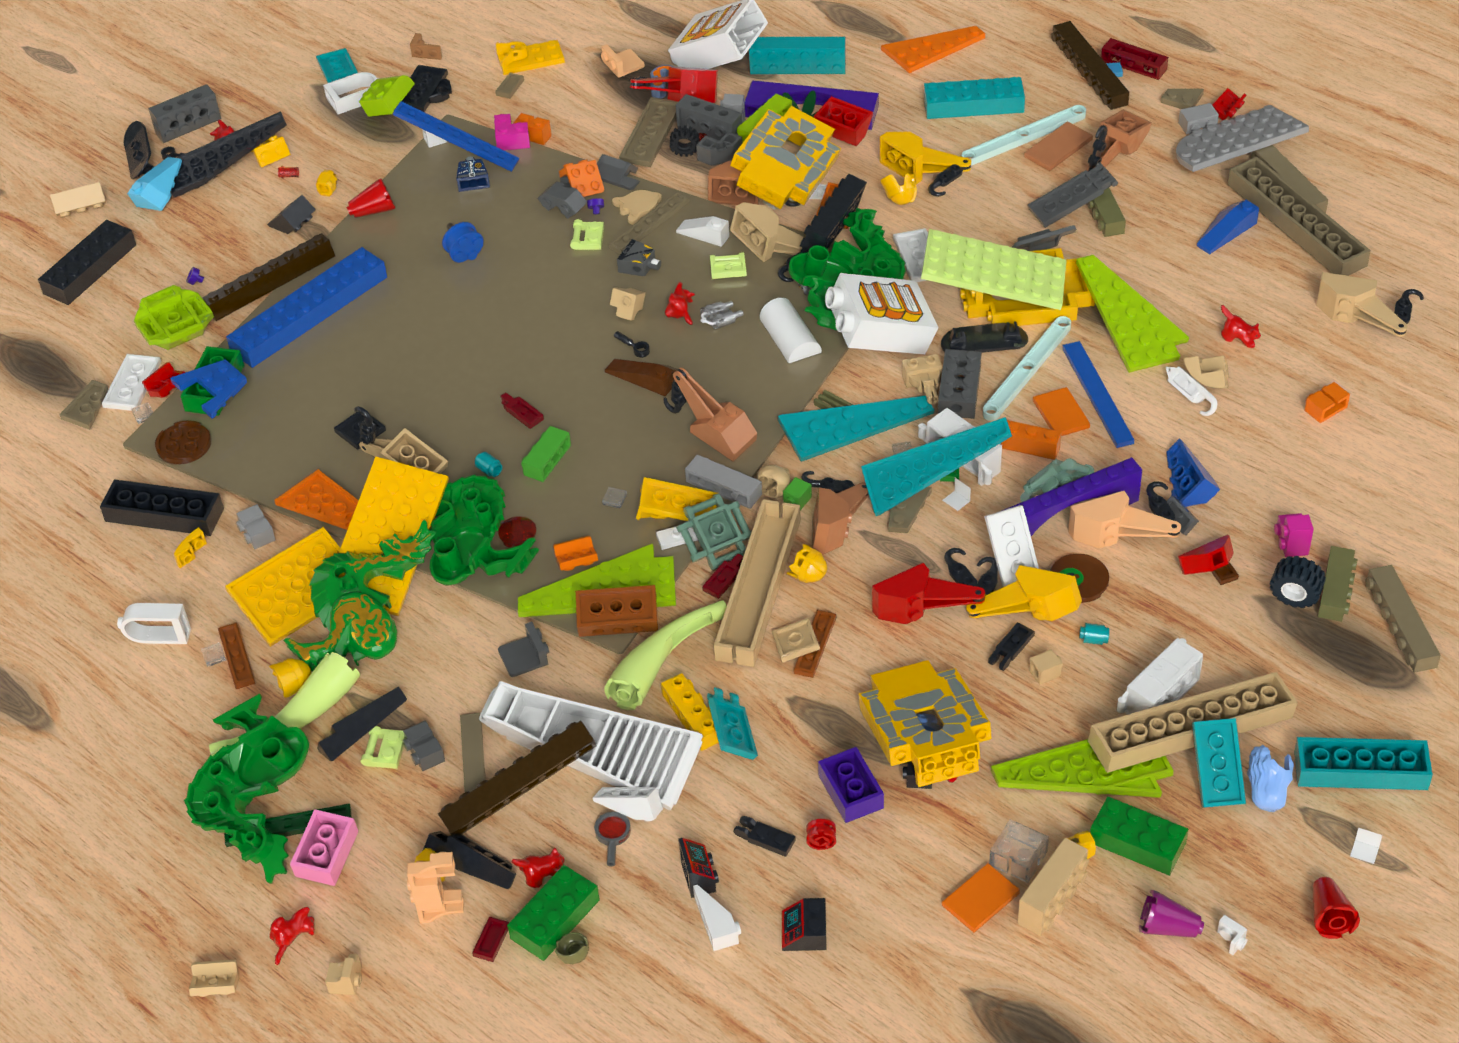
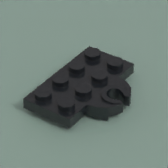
(428, 87)

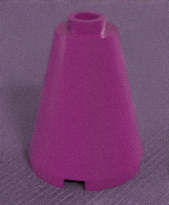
(1168, 917)

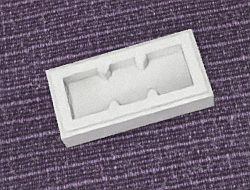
(671, 538)

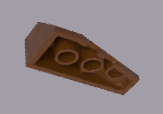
(650, 376)

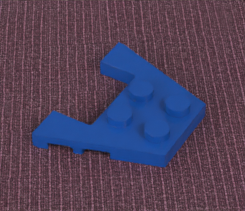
(218, 379)

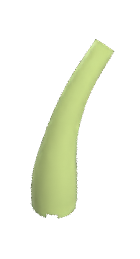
(638, 670)
(318, 694)

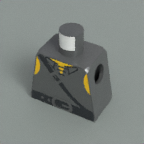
(637, 259)

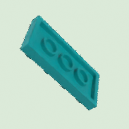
(1218, 763)

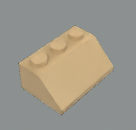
(78, 199)

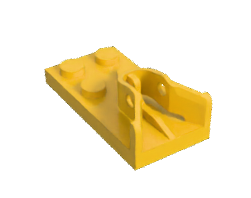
(528, 57)
(667, 499)

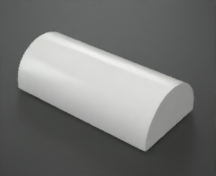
(788, 330)

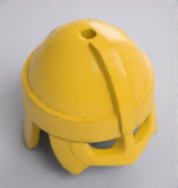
(900, 194)
(808, 565)
(291, 675)

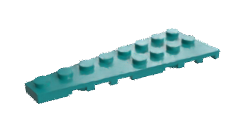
(832, 428)
(909, 472)

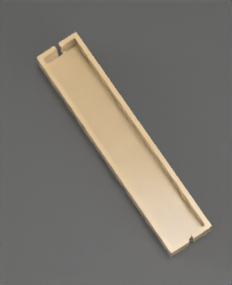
(757, 584)

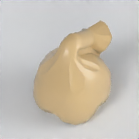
(774, 480)

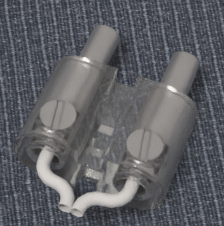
(719, 314)

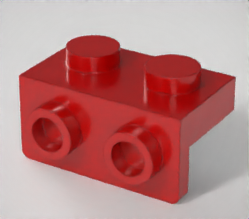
(1227, 104)
(160, 382)

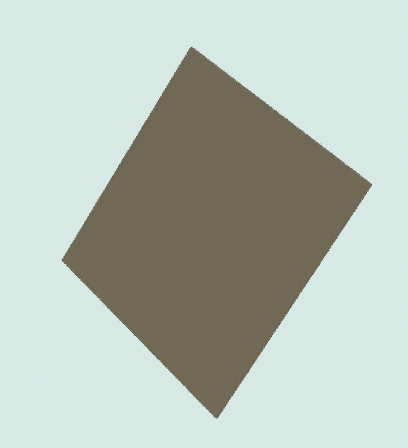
(523, 320)

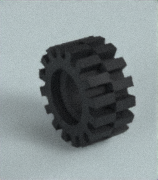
(684, 133)

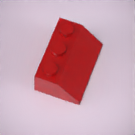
(847, 120)

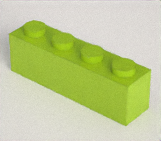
(777, 104)

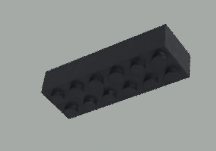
(830, 218)
(87, 262)
(161, 507)

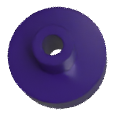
(595, 204)
(194, 276)

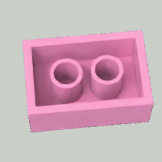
(324, 847)

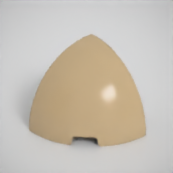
(1209, 371)

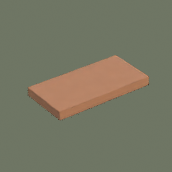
(1058, 146)

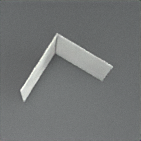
(959, 497)
(1366, 845)

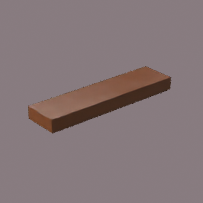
(822, 626)
(236, 656)

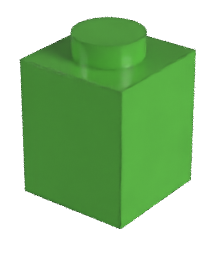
(797, 492)

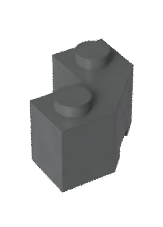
(718, 152)
(566, 199)

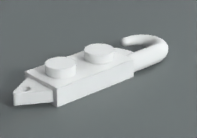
(1191, 388)

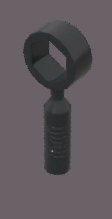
(171, 150)
(638, 345)

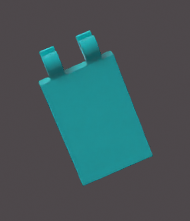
(336, 65)
(731, 725)

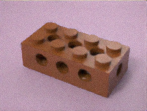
(613, 599)

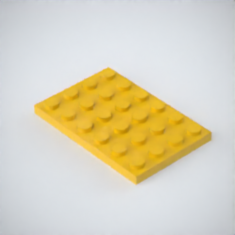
(278, 591)

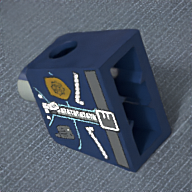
(472, 175)

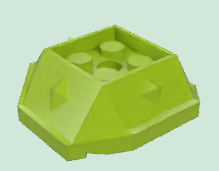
(172, 317)

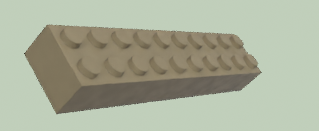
(1299, 217)

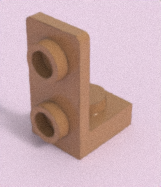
(422, 50)

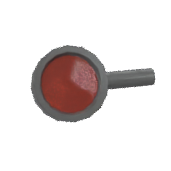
(612, 830)

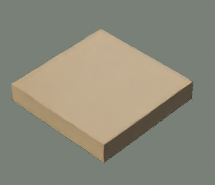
(795, 640)

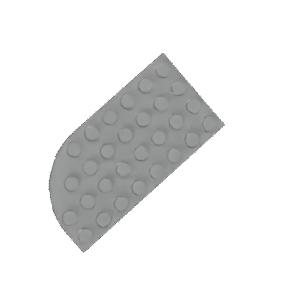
(1237, 137)

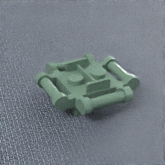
(1053, 476)
(715, 530)

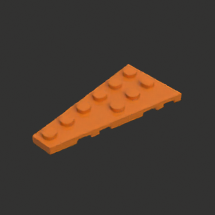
(924, 50)
(320, 499)

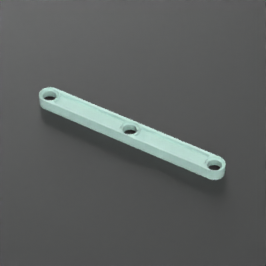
(1034, 131)
(1019, 376)

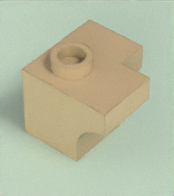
(627, 301)
(344, 976)

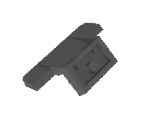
(615, 172)
(1043, 239)

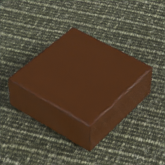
(1225, 574)

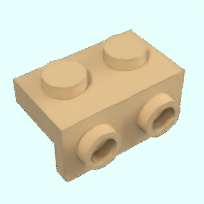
(214, 978)

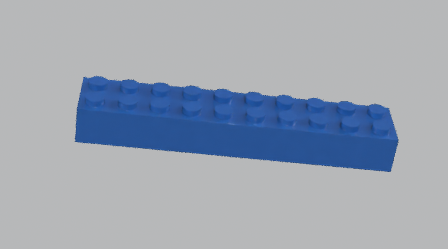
(307, 306)

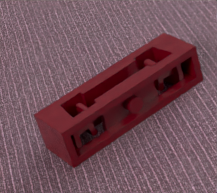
(1135, 58)

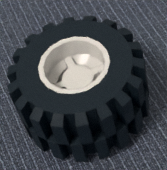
(1297, 582)

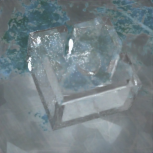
(1023, 846)

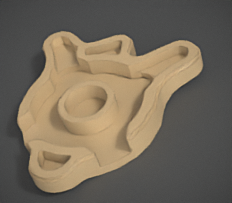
(637, 204)

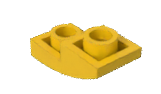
(185, 551)

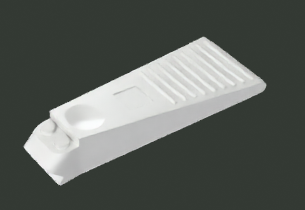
(627, 749)

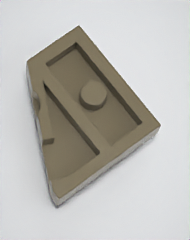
(1182, 97)

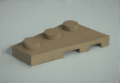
(85, 405)
(905, 513)

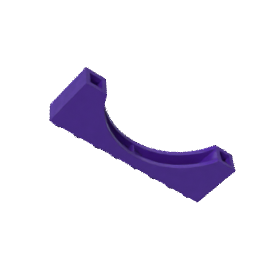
(762, 91)
(1116, 478)

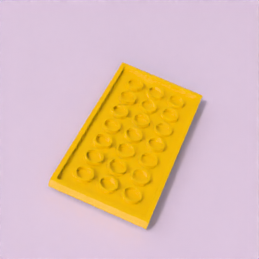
(393, 503)

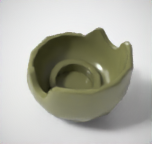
(572, 948)

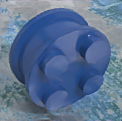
(462, 241)

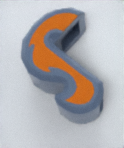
(660, 71)

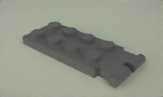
(1072, 195)

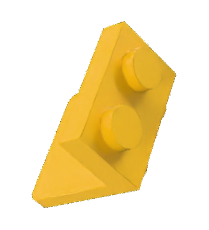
(271, 150)

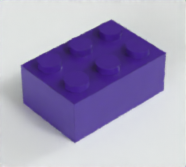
(851, 784)

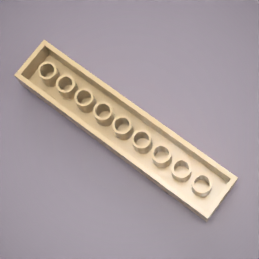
(1169, 726)

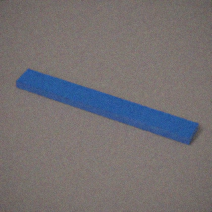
(456, 136)
(1098, 394)

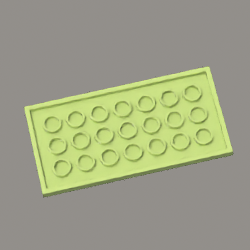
(994, 269)

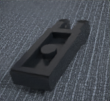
(1011, 645)
(765, 836)

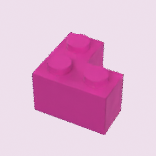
(510, 135)
(1294, 534)

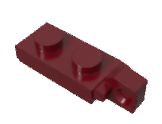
(521, 410)
(723, 577)

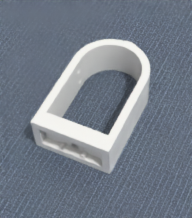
(346, 85)
(175, 634)

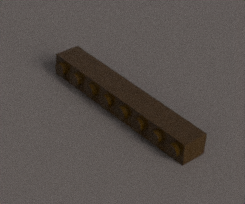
(1090, 65)
(269, 276)
(517, 779)

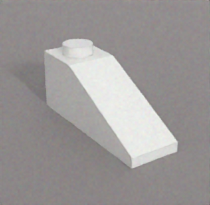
(707, 229)
(634, 802)
(717, 921)

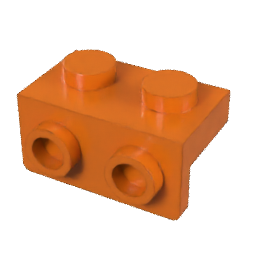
(575, 553)

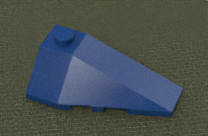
(1229, 225)
(1189, 478)

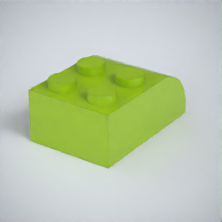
(385, 95)

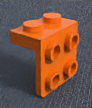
(584, 177)

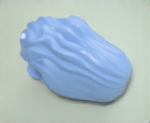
(1269, 779)

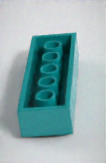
(798, 55)
(974, 97)
(1363, 763)

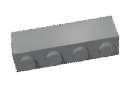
(723, 480)

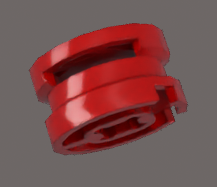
(820, 834)

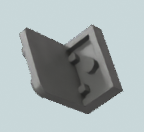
(526, 653)

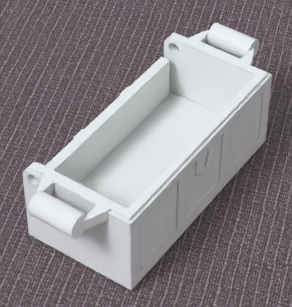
(947, 424)
(1163, 679)

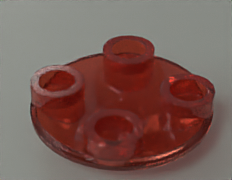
(516, 531)

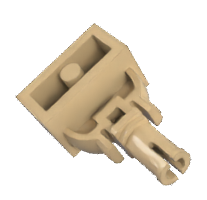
(923, 374)

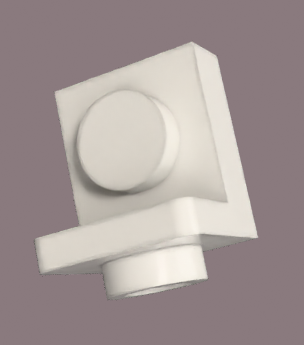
(1232, 932)

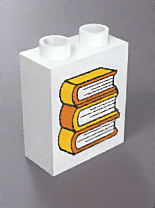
(718, 35)
(881, 313)

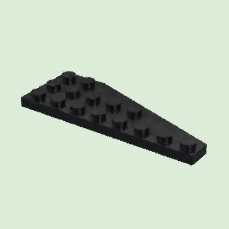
(213, 158)

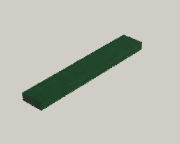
(296, 823)

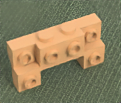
(427, 888)

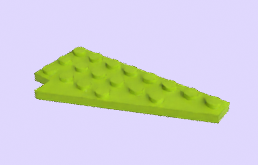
(1137, 328)
(628, 570)
(1079, 770)

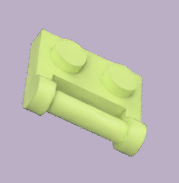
(593, 235)
(728, 266)
(390, 749)

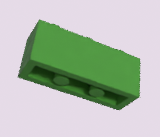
(546, 453)

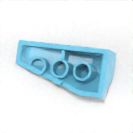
(154, 187)

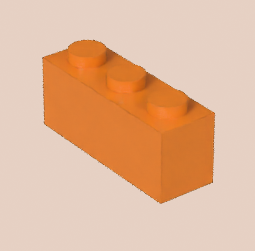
(1033, 440)

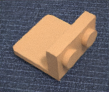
(622, 62)

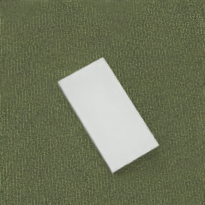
(912, 249)
(127, 385)
(1010, 542)

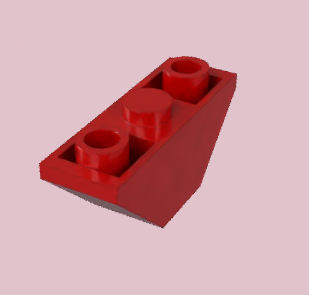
(1207, 557)

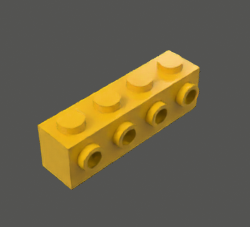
(690, 708)

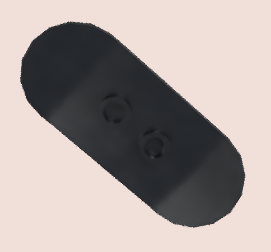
(137, 149)
(985, 338)

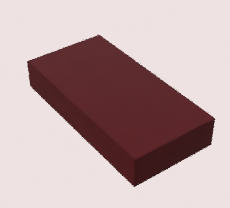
(491, 939)

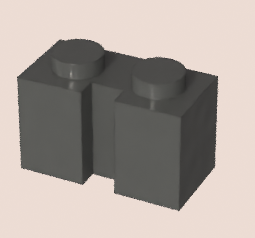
(423, 745)

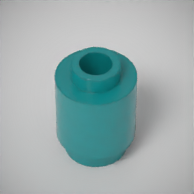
(488, 464)
(1094, 634)

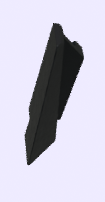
(359, 723)
(473, 858)

